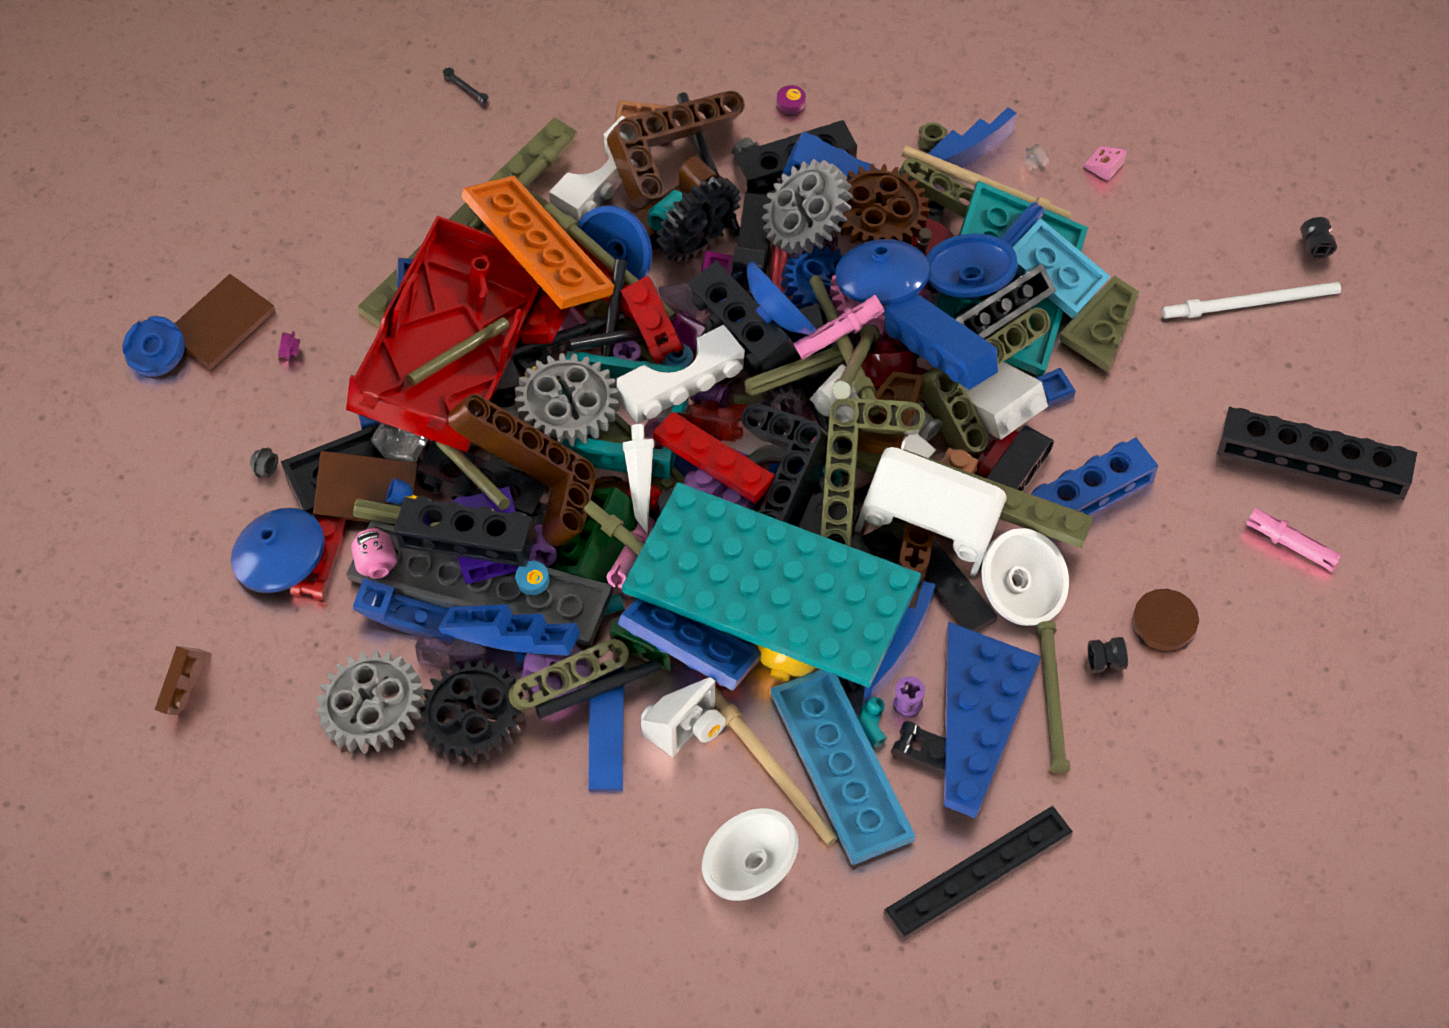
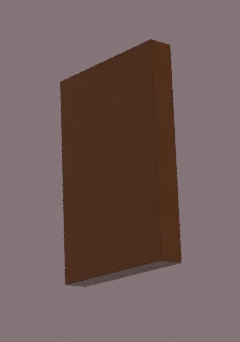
(222, 320)
(351, 477)

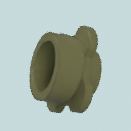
(930, 131)

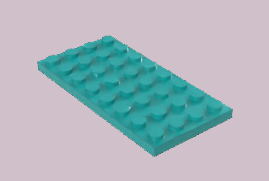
(772, 584)

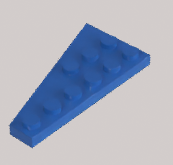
(982, 702)

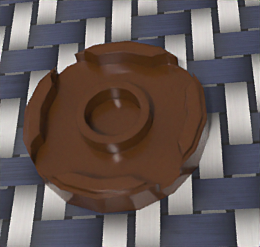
(1165, 619)

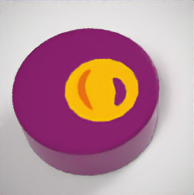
(791, 99)

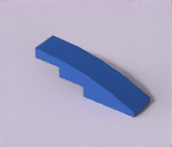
(977, 141)
(500, 629)
(903, 641)

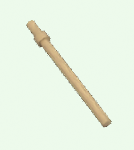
(972, 178)
(734, 720)

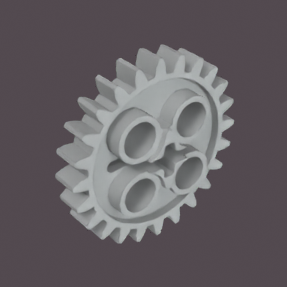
(807, 207)
(593, 390)
(370, 701)

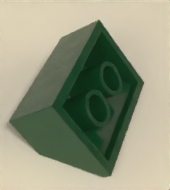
(592, 550)

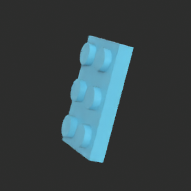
(1070, 270)

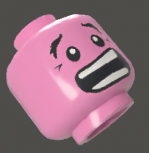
(374, 552)

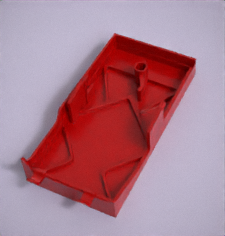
(448, 294)

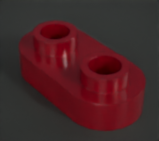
(988, 460)

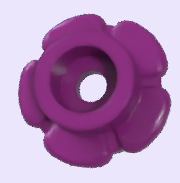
(288, 346)

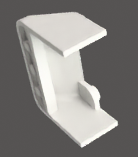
(935, 500)

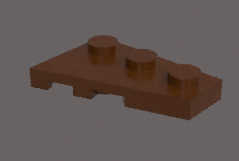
(897, 387)

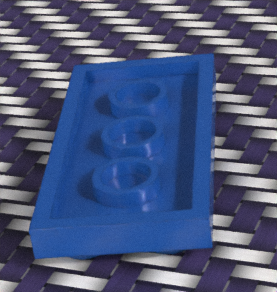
(697, 645)

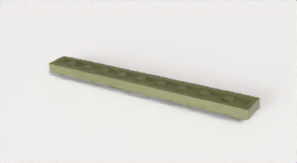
(377, 302)

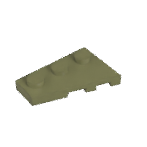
(1101, 323)

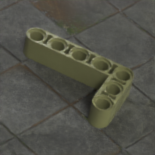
(954, 394)
(848, 462)

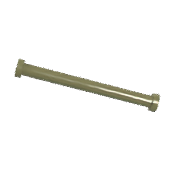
(843, 387)
(1059, 763)

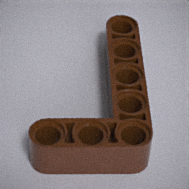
(665, 131)
(536, 455)

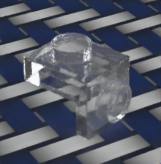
(398, 443)

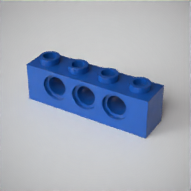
(1130, 458)

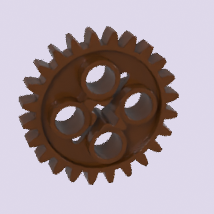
(879, 200)

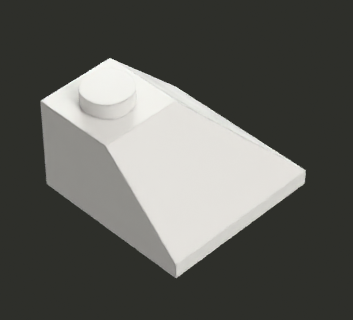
(672, 717)

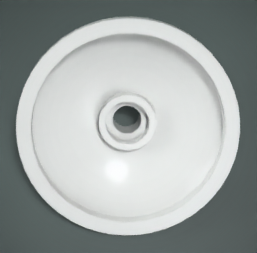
(1038, 574)
(750, 854)

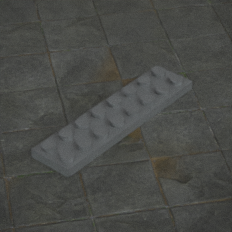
(440, 581)

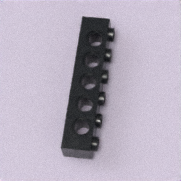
(1328, 464)

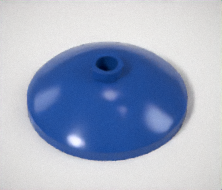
(615, 227)
(971, 265)
(883, 269)
(774, 304)
(277, 550)

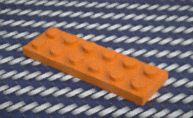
(538, 242)

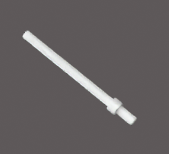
(1195, 307)

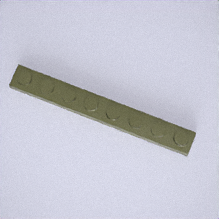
(1020, 507)

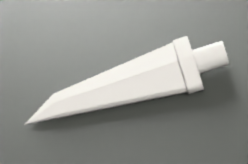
(639, 468)

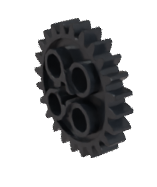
(698, 219)
(457, 734)

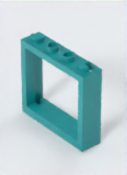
(608, 454)

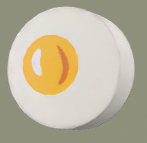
(709, 725)

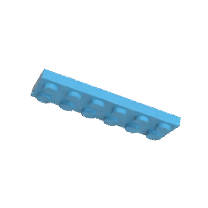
(842, 766)

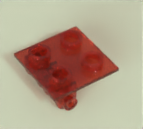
(715, 419)

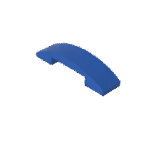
(400, 612)
(606, 739)

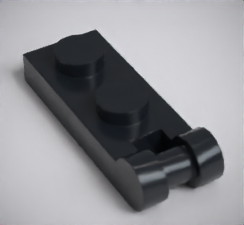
(931, 754)

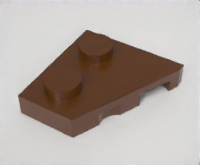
(180, 679)

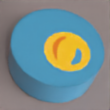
(533, 578)

